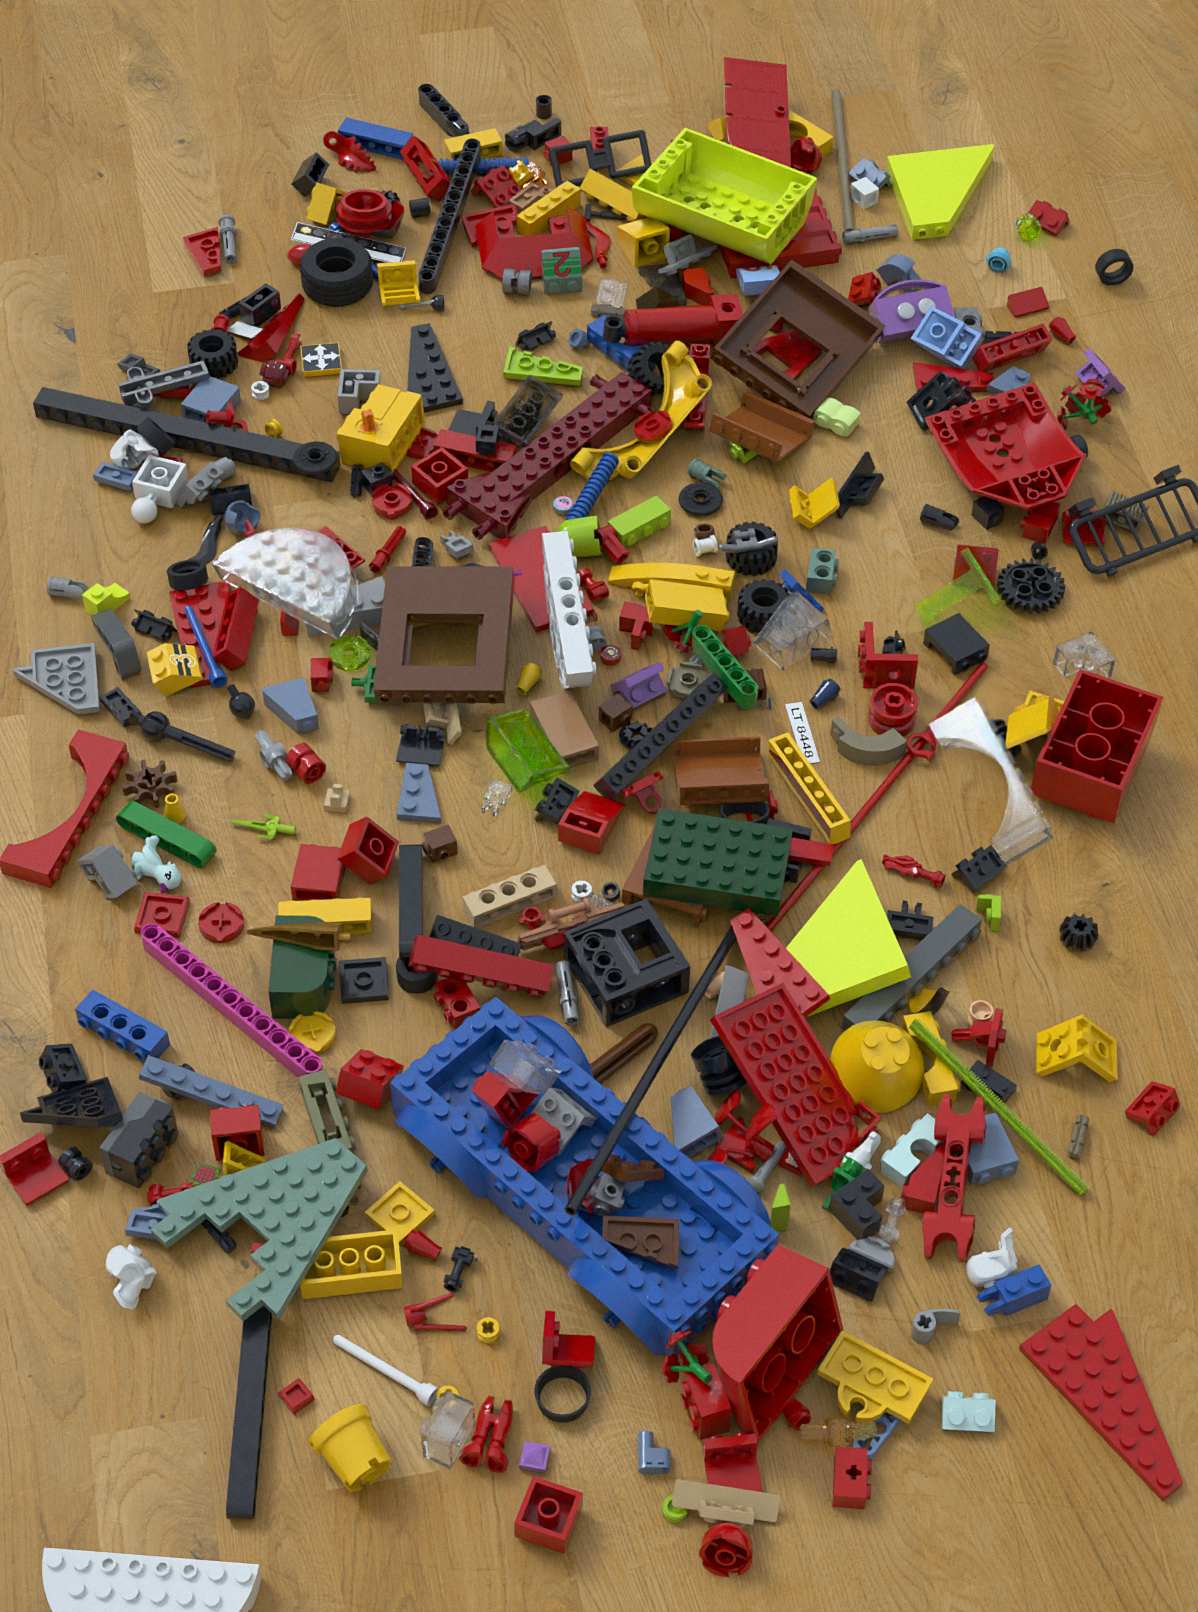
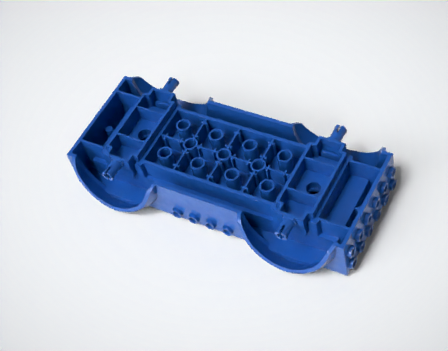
(717, 1208)

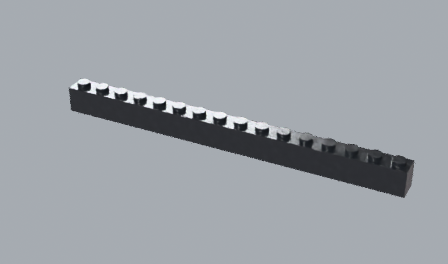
(186, 433)

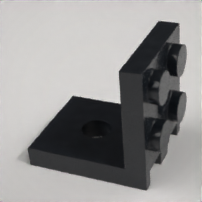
(944, 394)

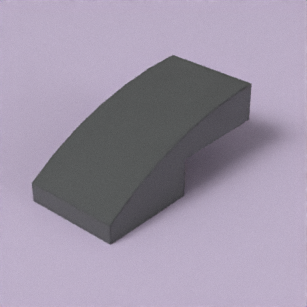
(137, 361)

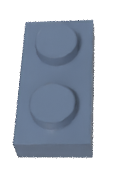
(115, 476)

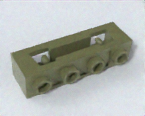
(316, 1086)

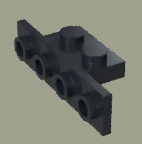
(860, 485)

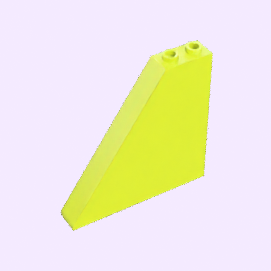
(936, 186)
(850, 942)

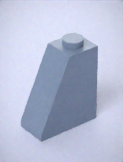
(292, 705)
(692, 1123)

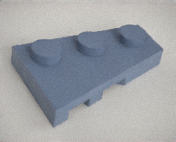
(418, 796)

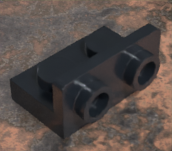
(224, 496)
(556, 800)
(981, 868)
(61, 1067)
(995, 1082)
(857, 1274)

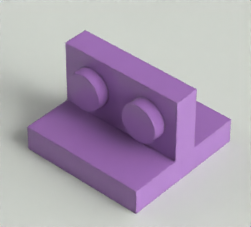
(1097, 369)
(641, 685)

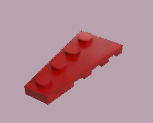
(975, 380)

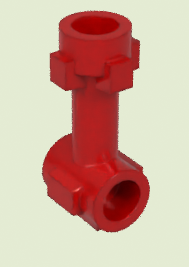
(157, 1191)

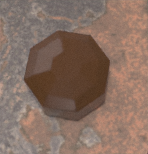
(703, 531)

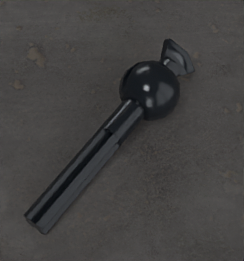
(156, 727)

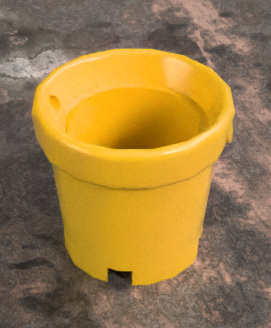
(352, 1447)

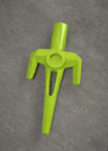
(272, 826)

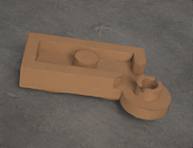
(528, 196)

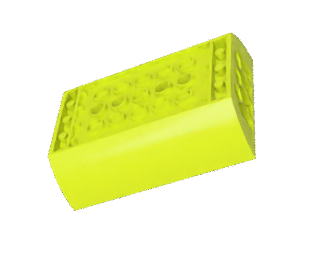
(732, 189)

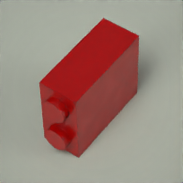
(317, 873)

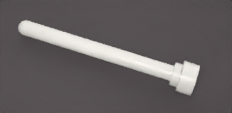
(425, 1392)

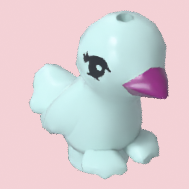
(151, 865)

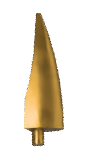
(312, 935)

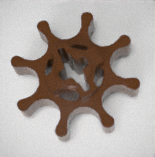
(158, 780)

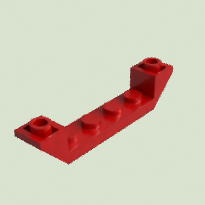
(700, 355)

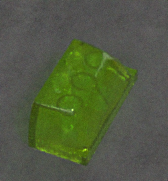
(523, 750)

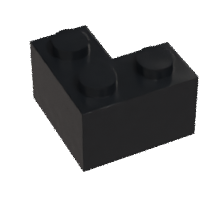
(855, 1205)

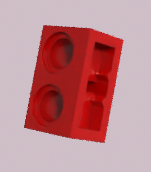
(460, 1000)

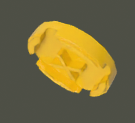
(314, 1031)

